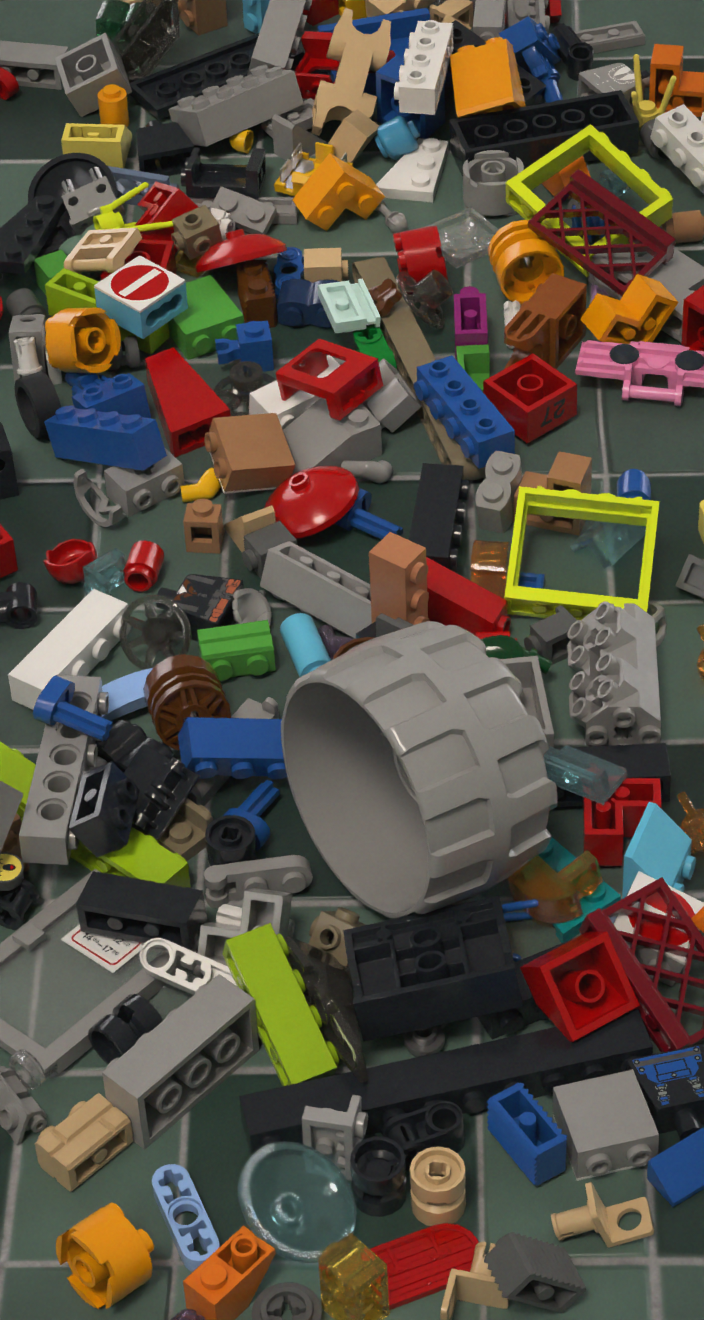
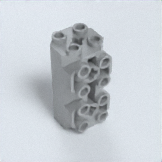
(615, 676)

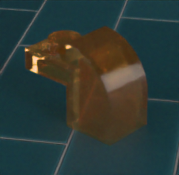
(490, 565)
(557, 892)

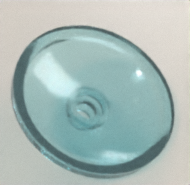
(305, 1188)

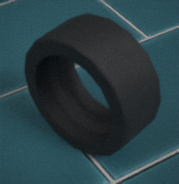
(36, 401)

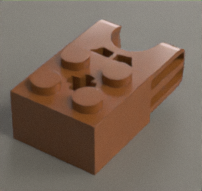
(549, 322)

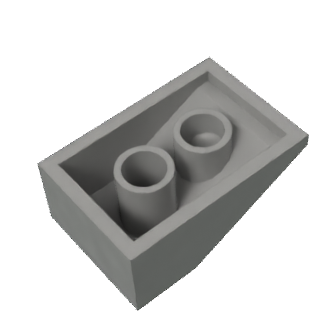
(324, 441)

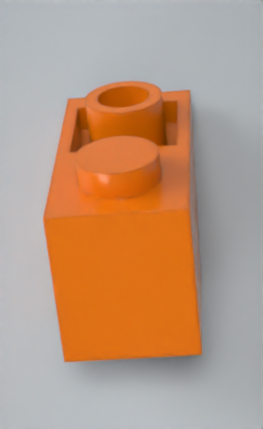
(229, 1277)

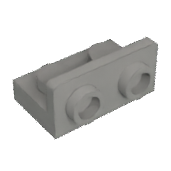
(335, 1132)

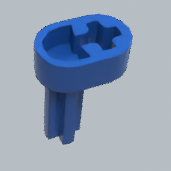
(365, 521)
(54, 706)
(253, 808)

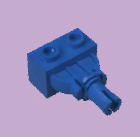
(536, 53)
(119, 394)

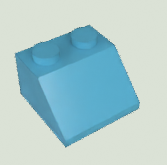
(658, 850)

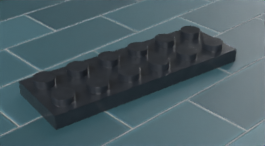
(163, 89)

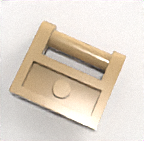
(103, 250)

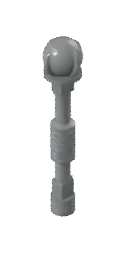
(394, 220)

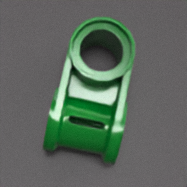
(372, 343)

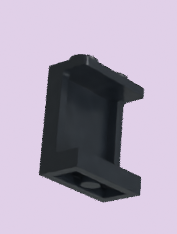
(206, 179)

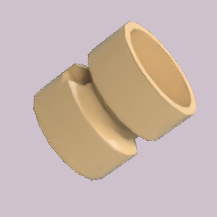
(438, 1186)

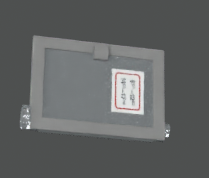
(62, 984)

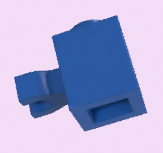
(252, 345)

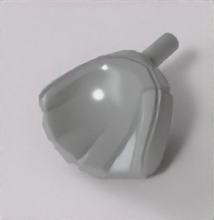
(250, 606)

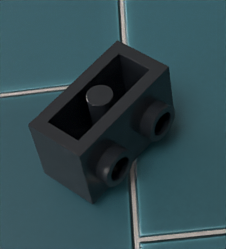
(104, 809)

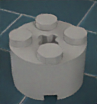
(485, 182)

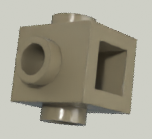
(195, 232)
(328, 933)

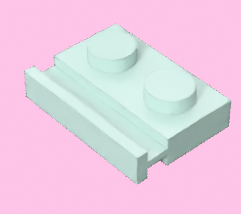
(348, 306)

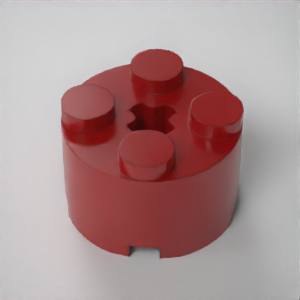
(419, 252)

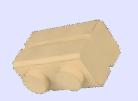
(83, 1141)

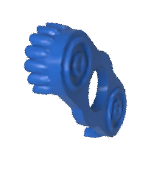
(293, 258)

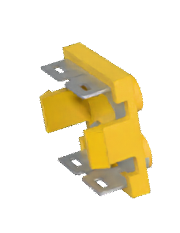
(301, 168)

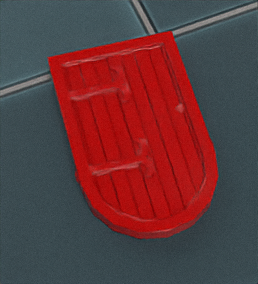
(423, 1261)

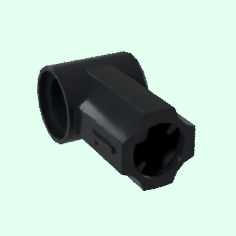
(573, 52)
(19, 605)

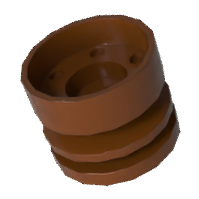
(183, 689)

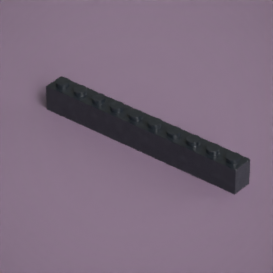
(457, 1075)

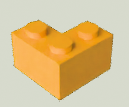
(333, 189)
(633, 317)

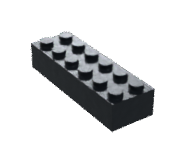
(540, 128)

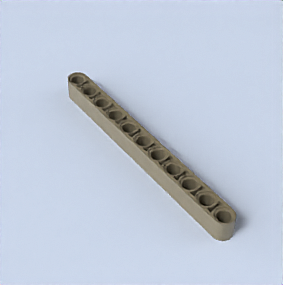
(411, 351)

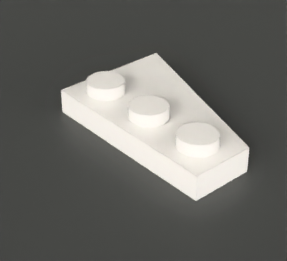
(416, 173)

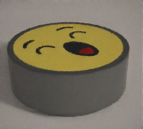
(10, 871)

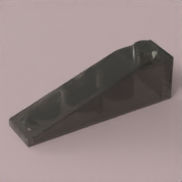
(330, 991)

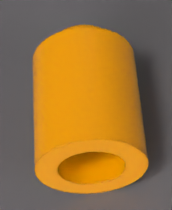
(113, 105)

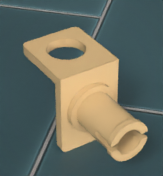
(603, 1219)
(472, 1286)

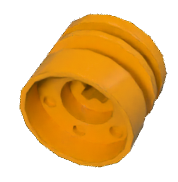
(522, 260)

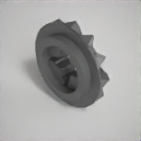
(301, 1300)

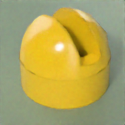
(242, 141)

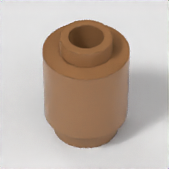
(685, 226)

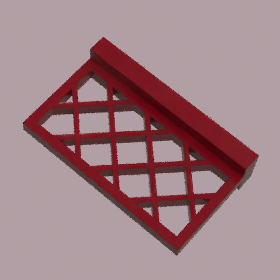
(622, 220)
(655, 1009)

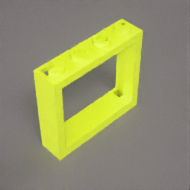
(589, 139)
(583, 506)

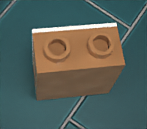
(249, 452)

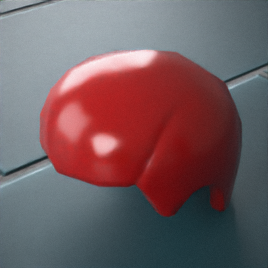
(67, 560)

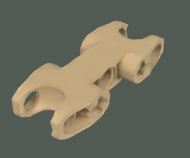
(357, 56)

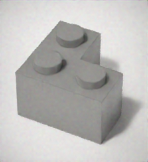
(258, 909)

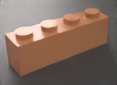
(398, 579)

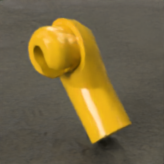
(204, 489)

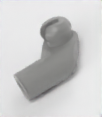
(373, 471)

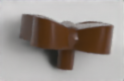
(385, 296)

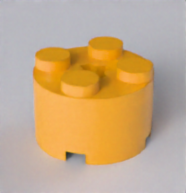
(82, 340)
(106, 1256)

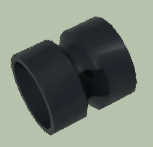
(230, 840)
(121, 1030)
(378, 1176)

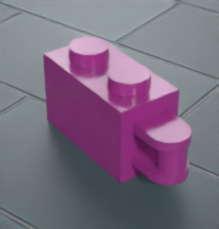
(470, 318)

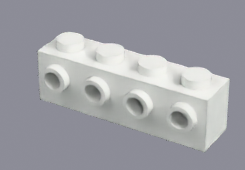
(424, 67)
(682, 140)
(70, 647)

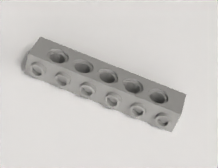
(56, 780)

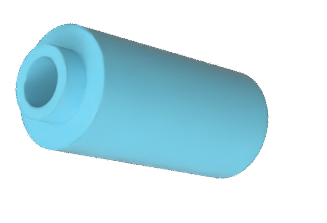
(303, 643)

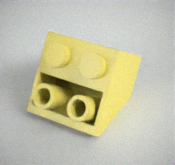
(104, 141)

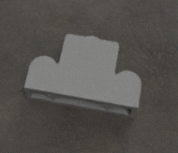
(679, 276)

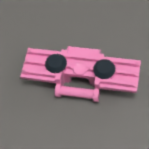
(639, 358)

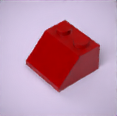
(581, 984)

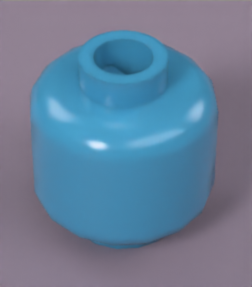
(397, 137)

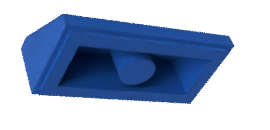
(679, 1169)

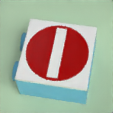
(141, 296)

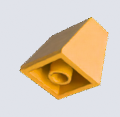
(486, 78)

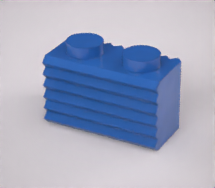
(527, 1133)

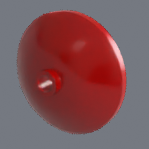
(237, 249)
(313, 499)

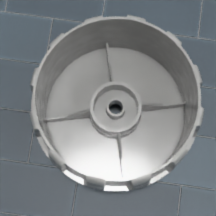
(417, 769)

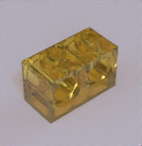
(353, 1281)

